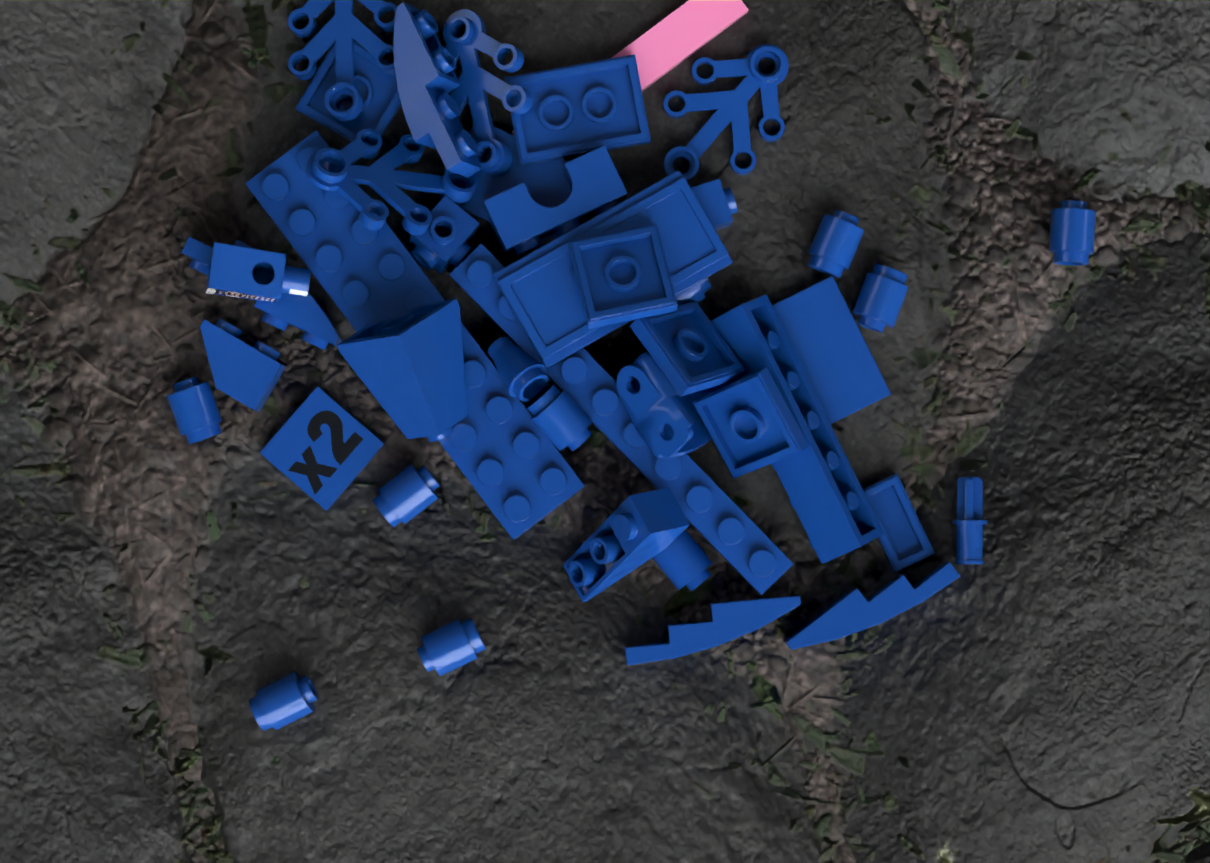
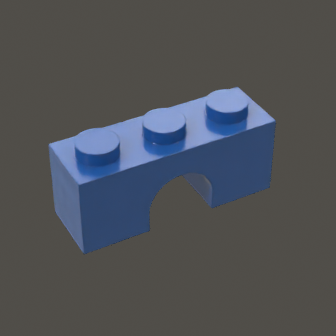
(523, 222)

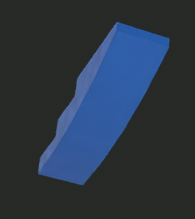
(855, 613)
(727, 623)

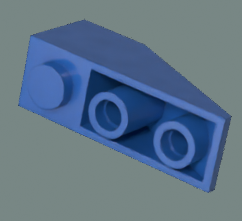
(625, 541)

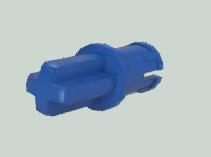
(969, 521)

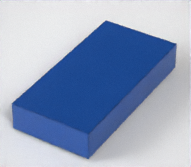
(903, 535)

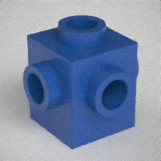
(446, 238)

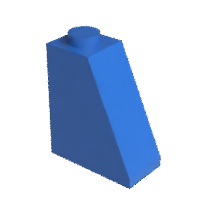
(414, 368)

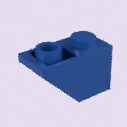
(237, 367)

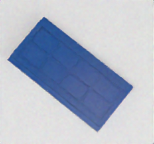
(544, 283)

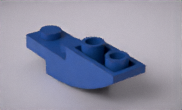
(423, 81)
(292, 309)

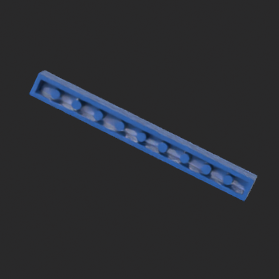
(595, 392)

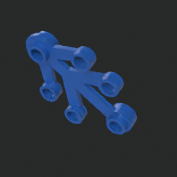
(342, 31)
(477, 81)
(730, 107)
(335, 171)

